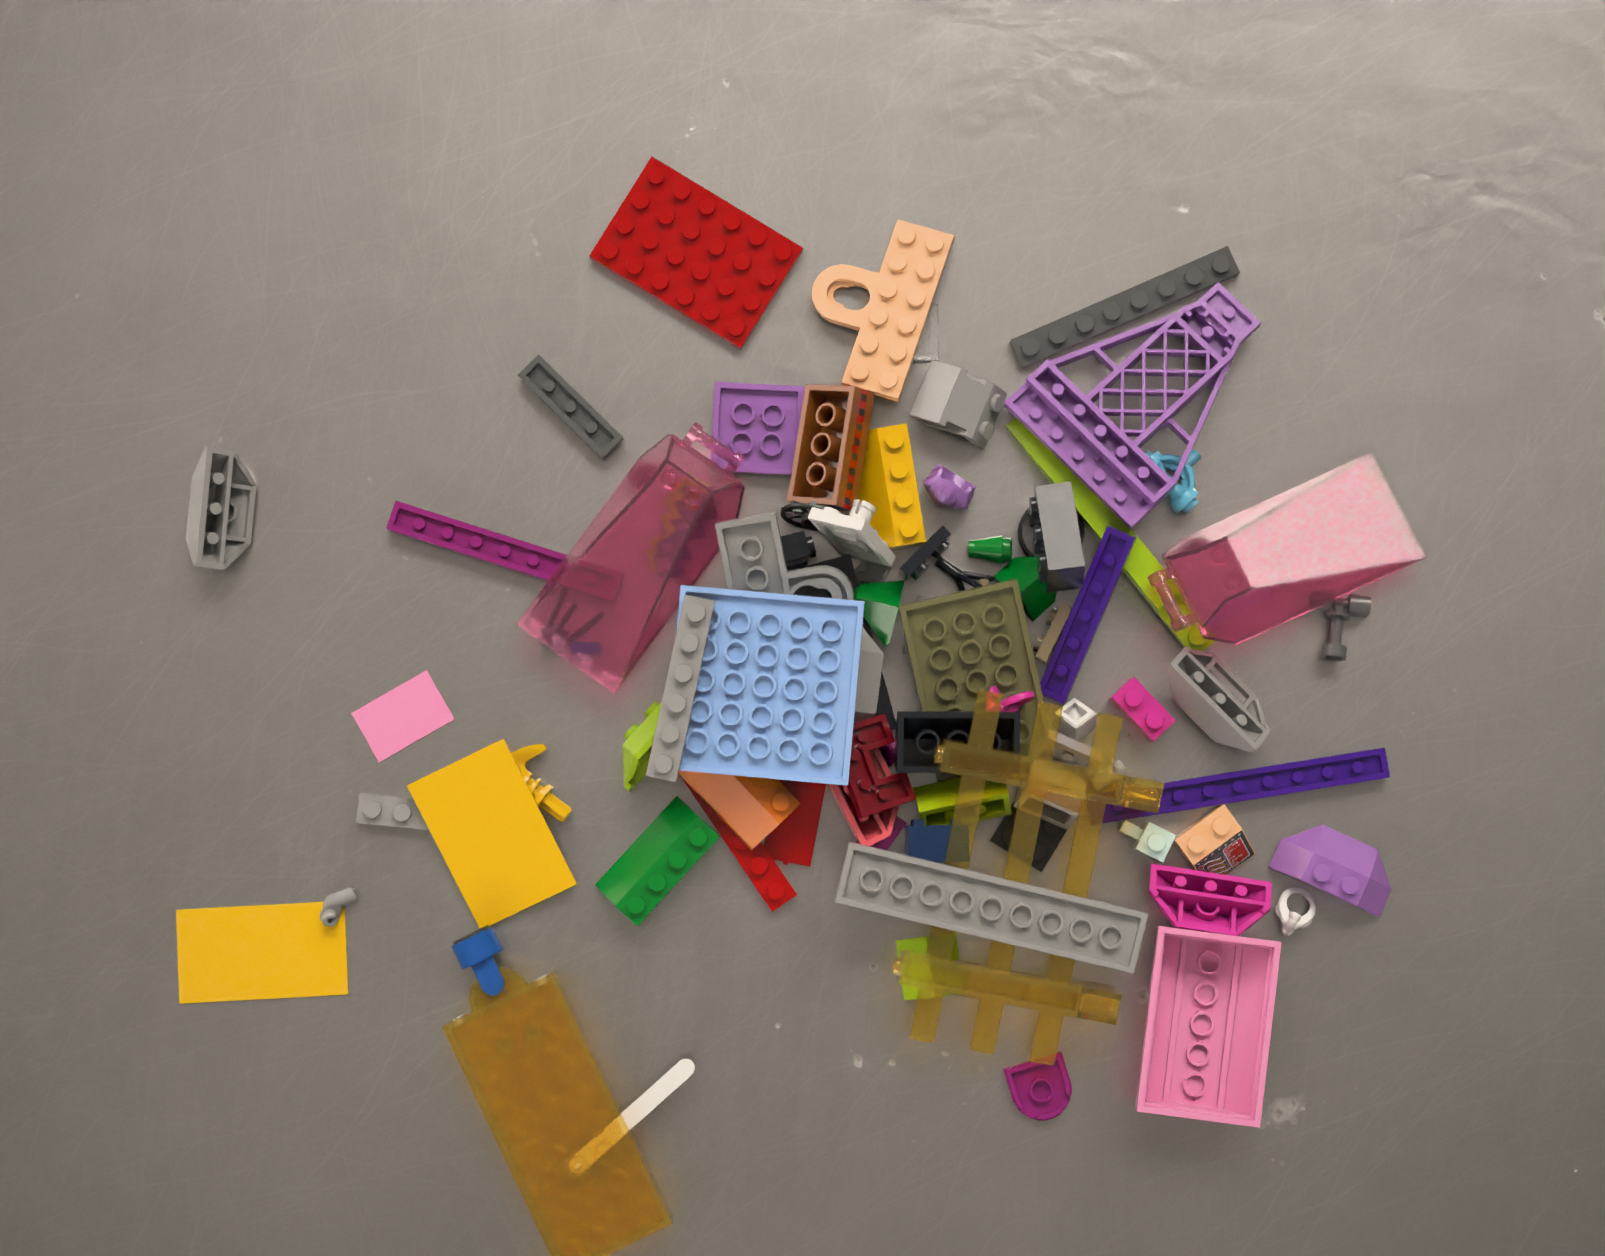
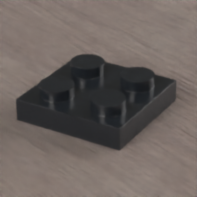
(917, 563)
(1046, 843)

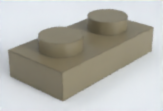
(1046, 644)

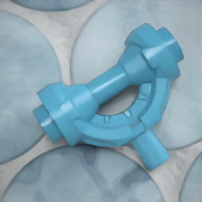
(1183, 495)

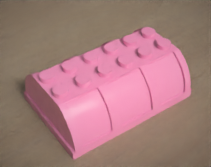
(1208, 1026)

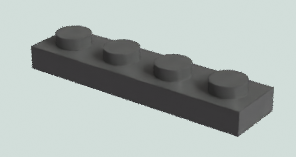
(570, 406)

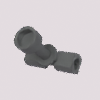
(1340, 611)

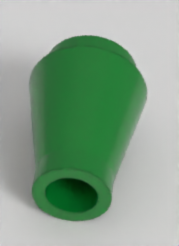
(991, 549)

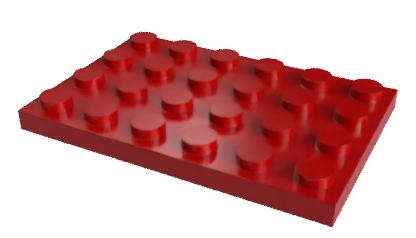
(696, 253)

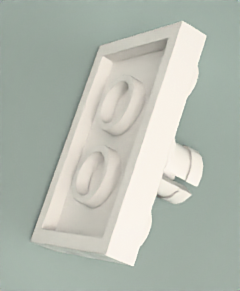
(853, 532)

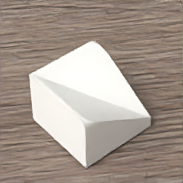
(1076, 720)

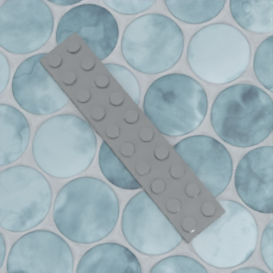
(991, 907)

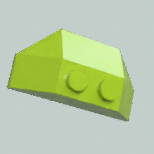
(638, 747)

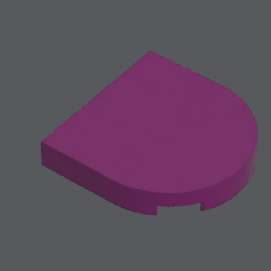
(1039, 1088)

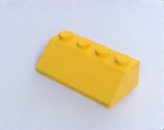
(892, 488)

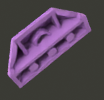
(1335, 866)

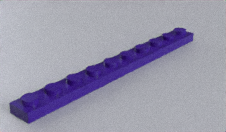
(1262, 783)

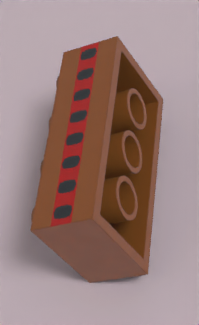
(831, 445)

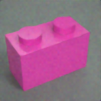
(1142, 709)

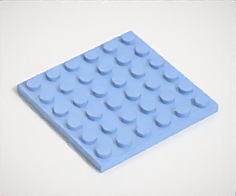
(776, 687)

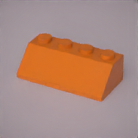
(744, 803)

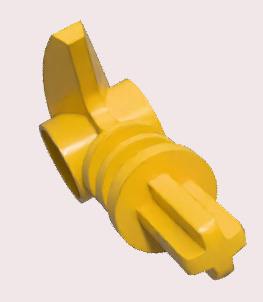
(541, 794)

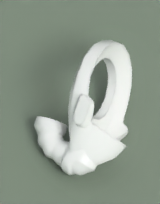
(1291, 920)

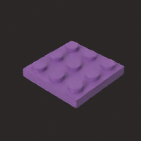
(759, 424)

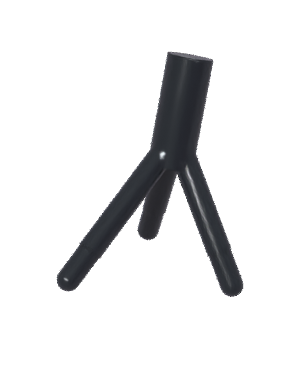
(959, 575)

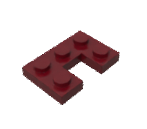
(865, 788)

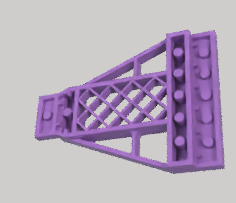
(1092, 443)

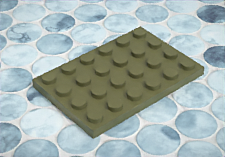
(969, 645)

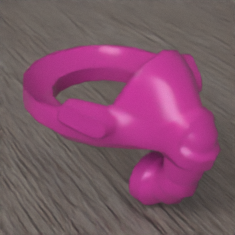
(1013, 702)

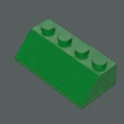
(657, 861)

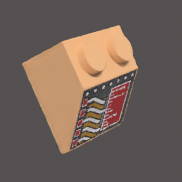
(1214, 843)

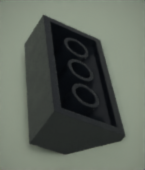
(921, 732)

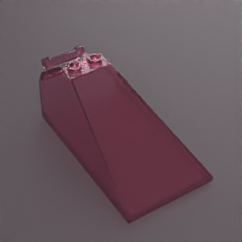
(1288, 554)
(634, 557)

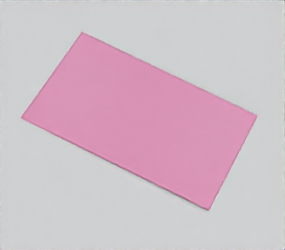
(402, 716)

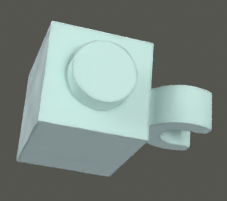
(1150, 840)

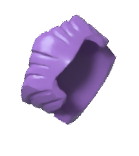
(948, 489)

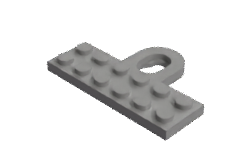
(757, 563)

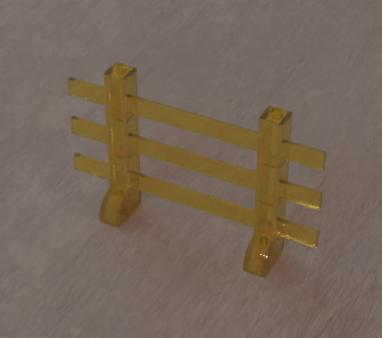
(1035, 774)

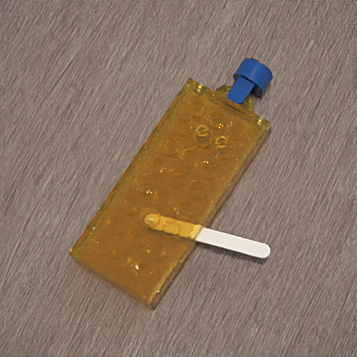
(556, 1108)

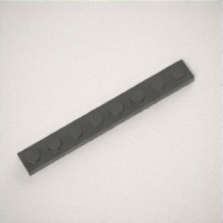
(1124, 307)

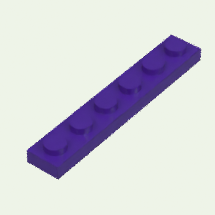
(1086, 614)

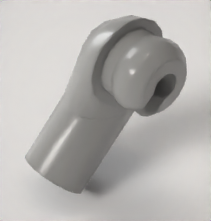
(333, 906)

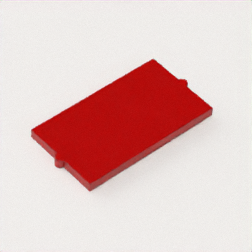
(796, 835)

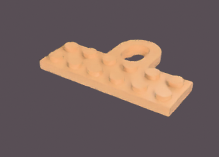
(897, 307)

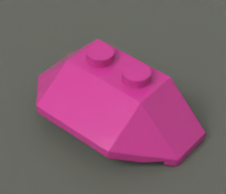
(1208, 899)

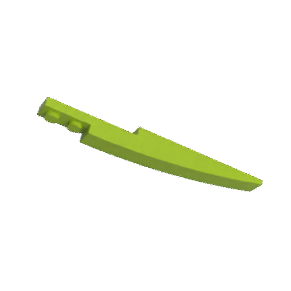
(1096, 519)

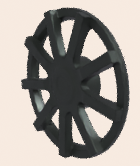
(802, 511)

